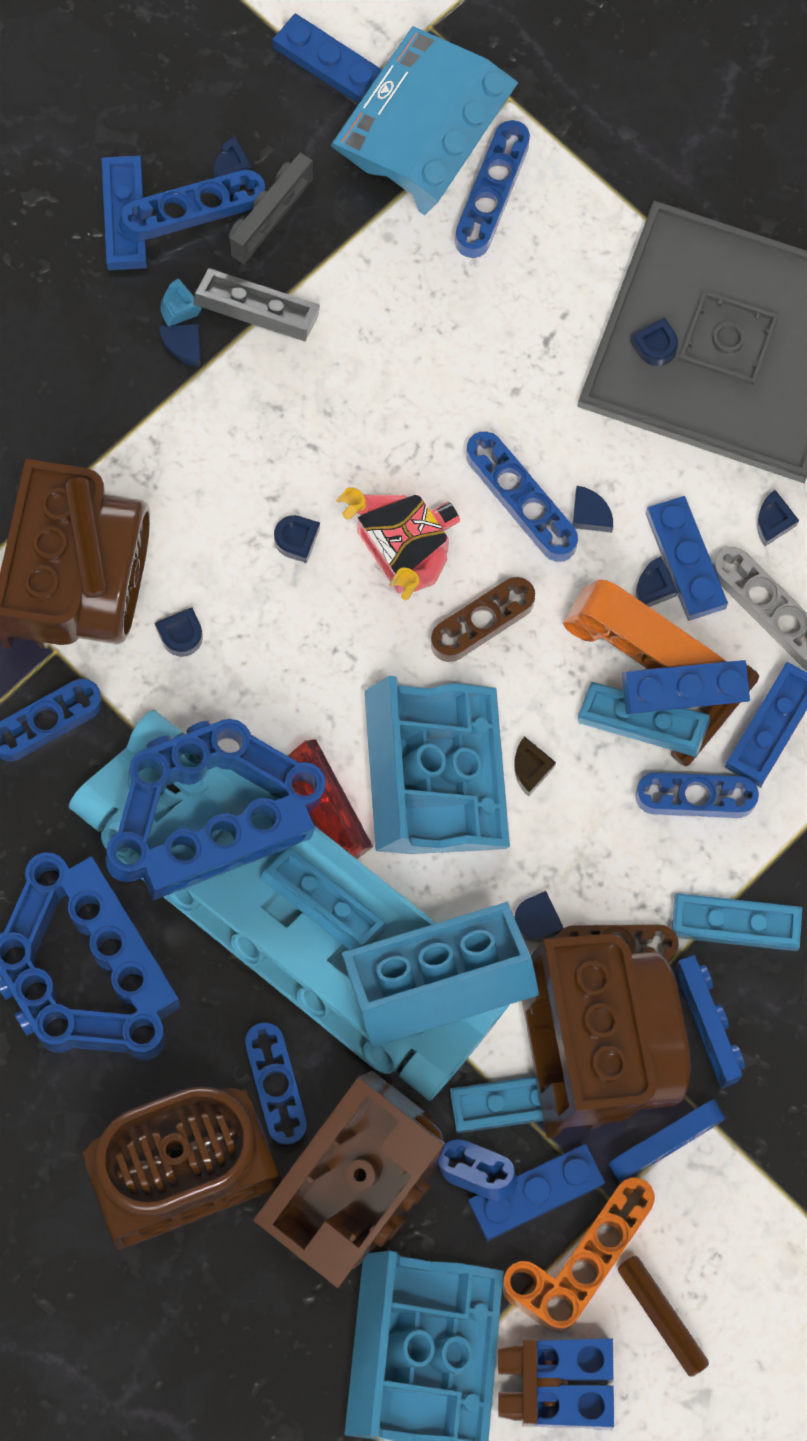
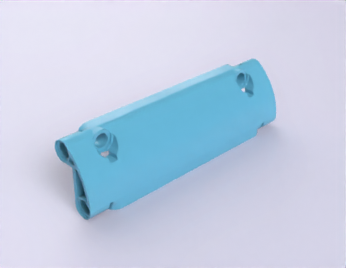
(266, 927)

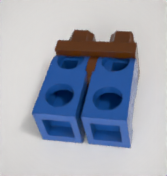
(546, 1391)

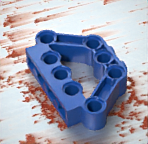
(254, 762)
(86, 1029)

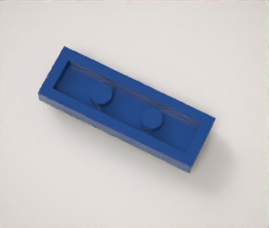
(326, 58)
(122, 185)
(686, 558)
(685, 686)
(771, 726)
(710, 1021)
(539, 1192)

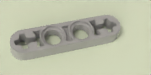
(767, 614)

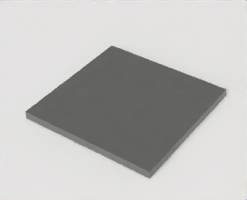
(739, 337)

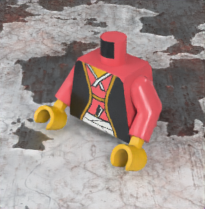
(402, 536)

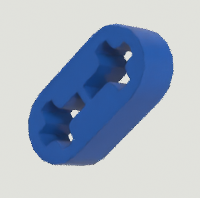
(479, 1165)

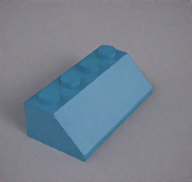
(440, 974)

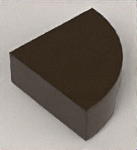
(531, 766)

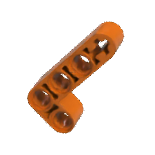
(633, 628)
(588, 1251)

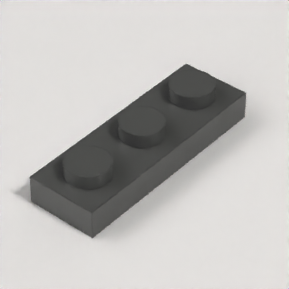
(270, 207)
(256, 304)

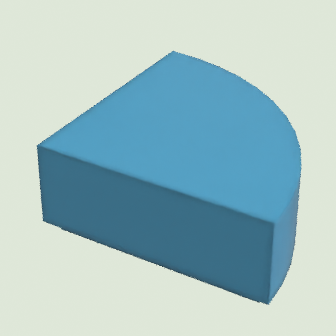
(178, 304)

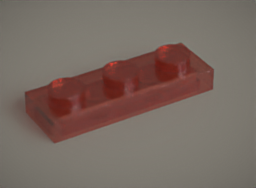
(334, 812)

